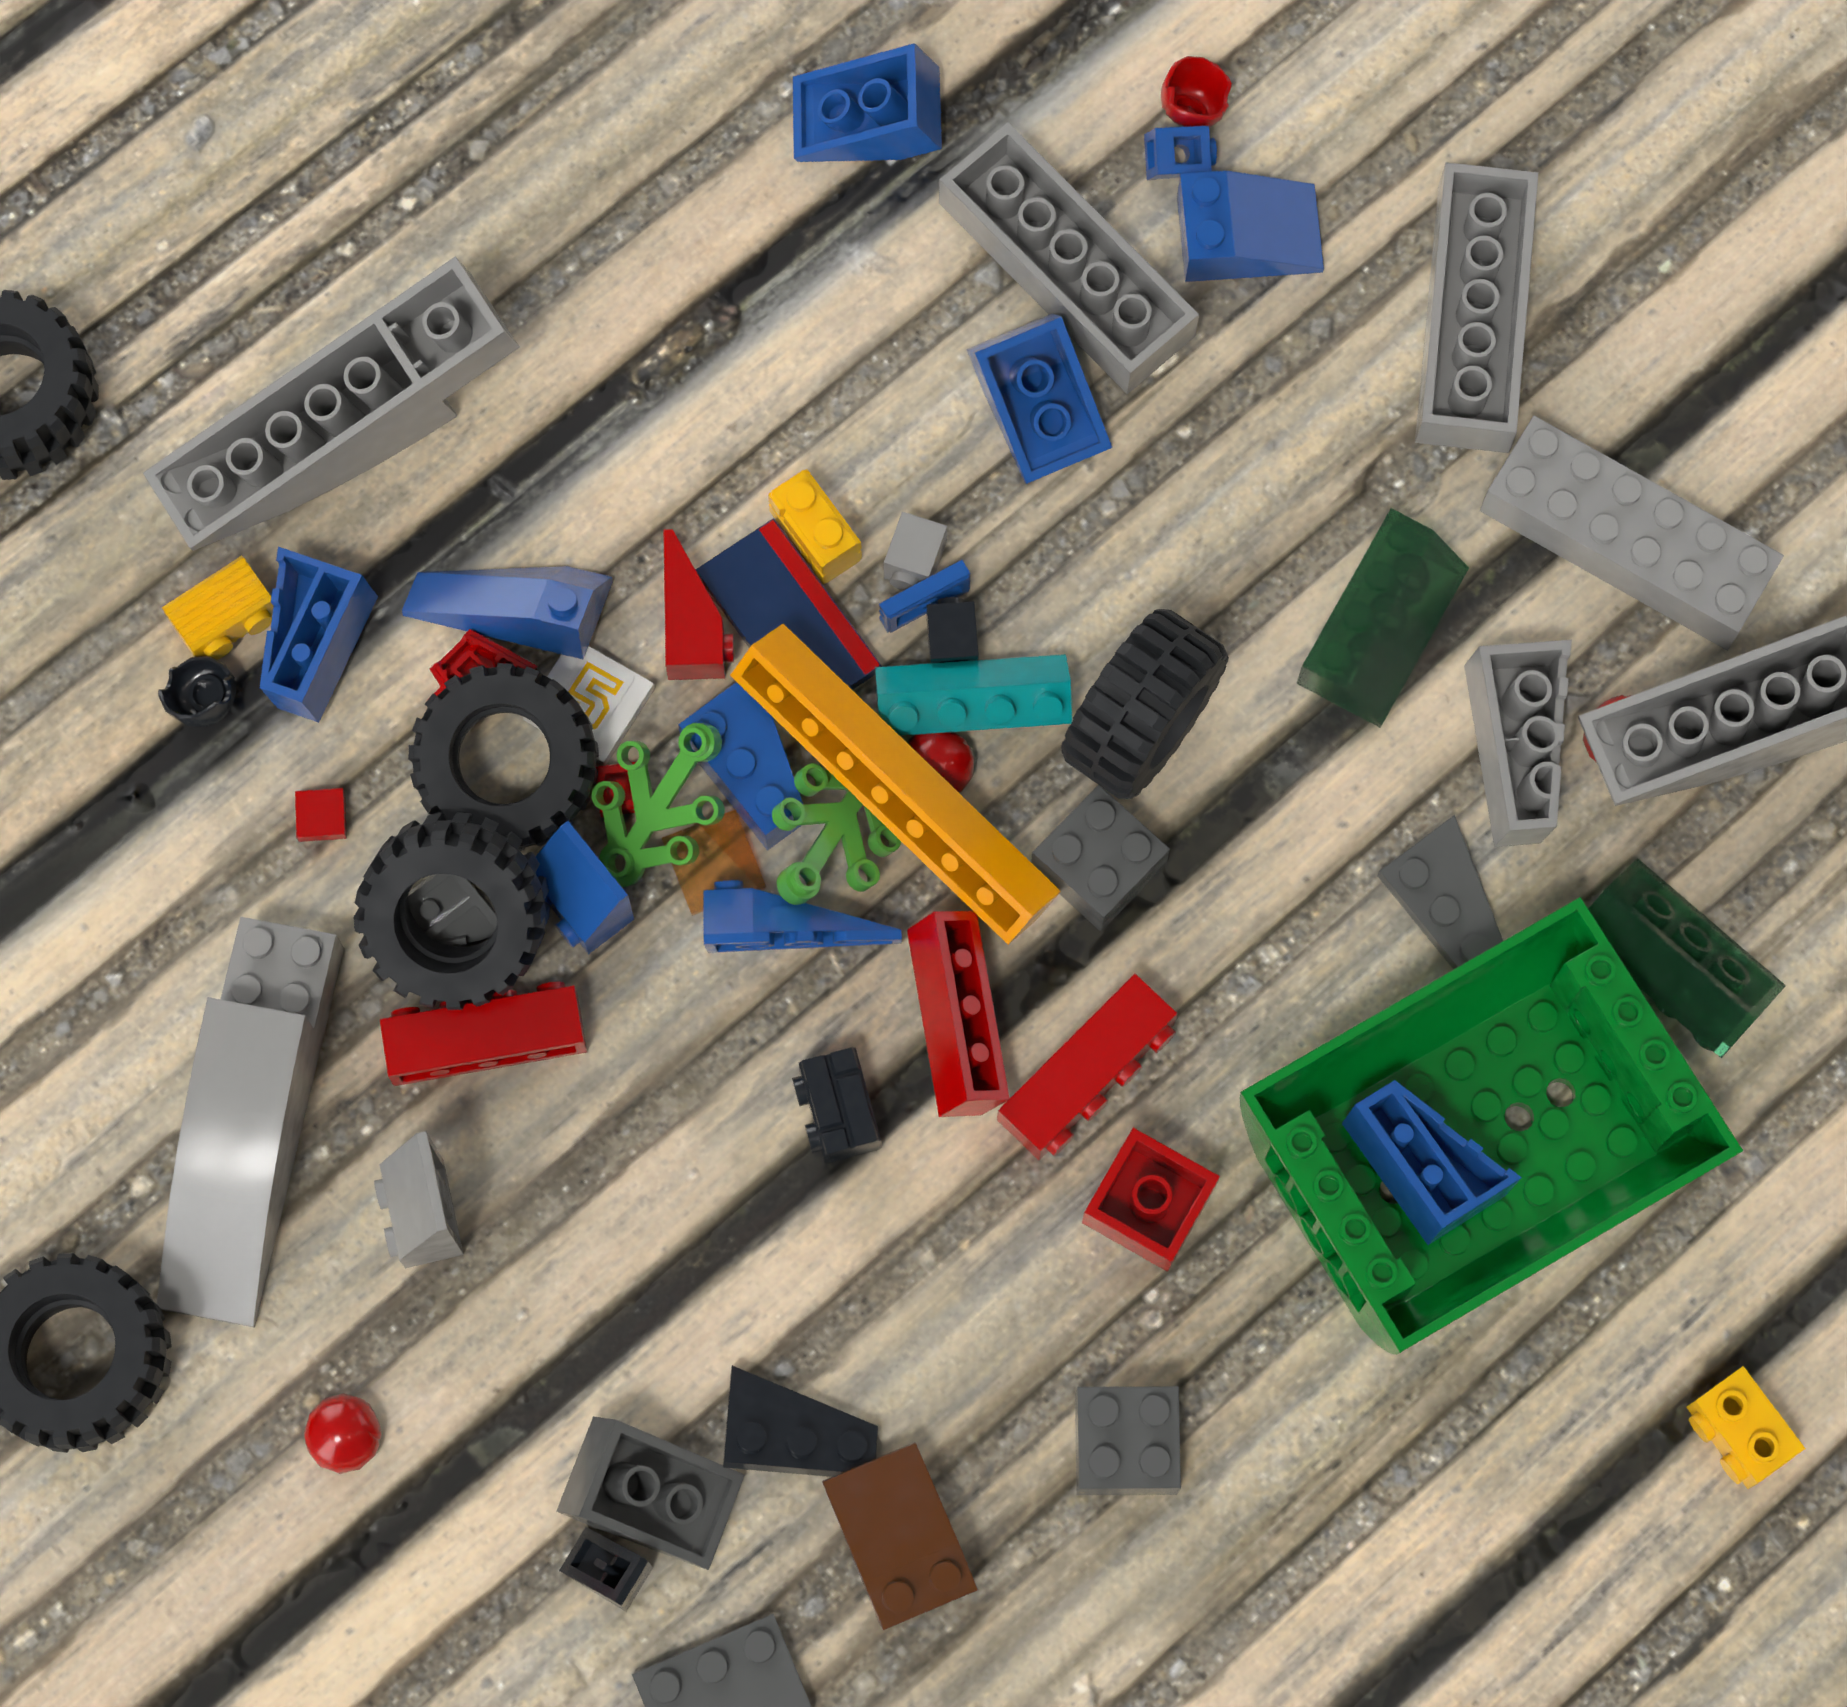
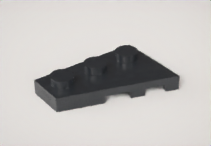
(790, 1432)

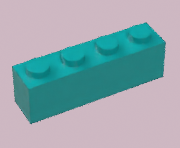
(975, 695)

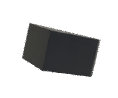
(606, 1568)

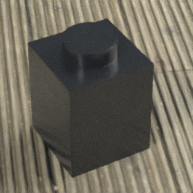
(952, 631)

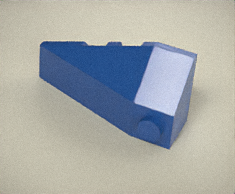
(525, 606)
(759, 921)

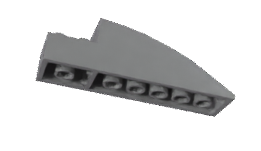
(336, 410)
(1725, 717)
(245, 1119)

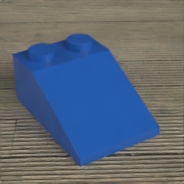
(868, 108)
(1247, 226)
(1040, 397)

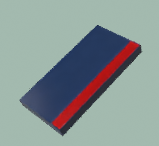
(770, 584)

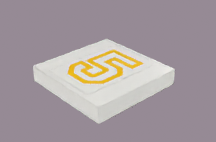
(606, 693)

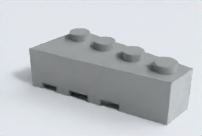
(1519, 734)

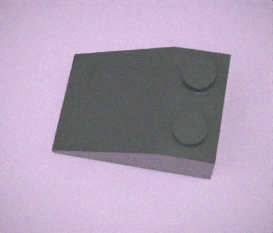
(650, 1492)

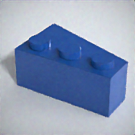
(312, 632)
(751, 762)
(1424, 1162)

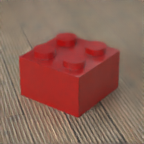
(1150, 1199)

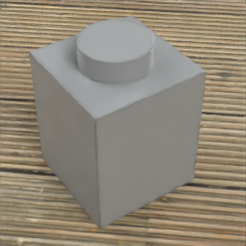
(914, 551)

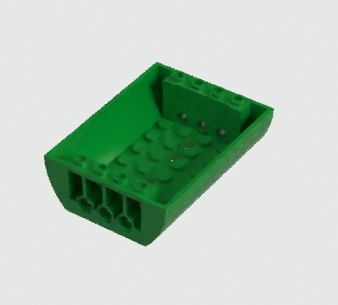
(1471, 1047)

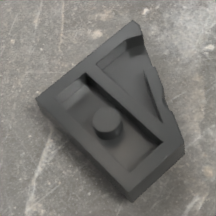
(452, 910)

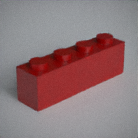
(957, 1014)
(484, 1037)
(1088, 1067)

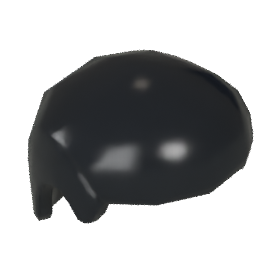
(199, 691)

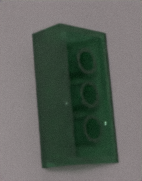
(1384, 619)
(1683, 959)

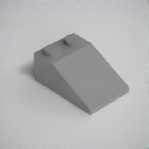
(419, 1204)

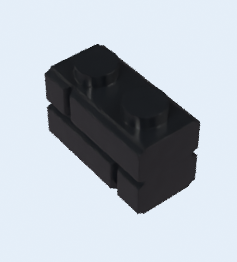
(838, 1105)

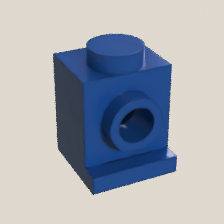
(1160, 153)

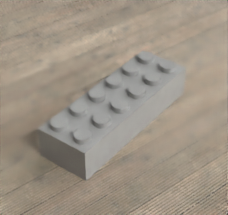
(1068, 257)
(1477, 308)
(1630, 532)

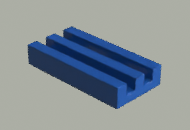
(913, 602)

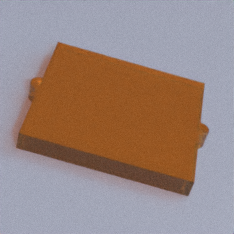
(721, 857)

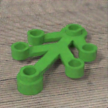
(653, 809)
(840, 823)

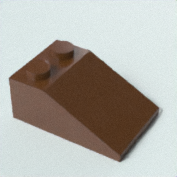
(899, 1536)

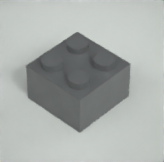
(1100, 857)
(1127, 1440)

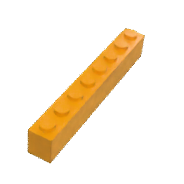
(895, 783)

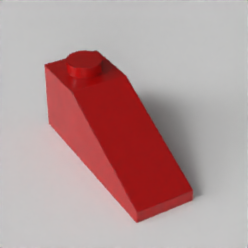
(692, 623)

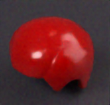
(1195, 92)
(947, 755)
(342, 1433)

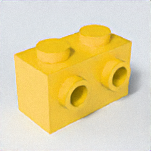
(1744, 1429)

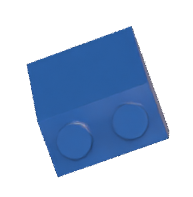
(582, 891)

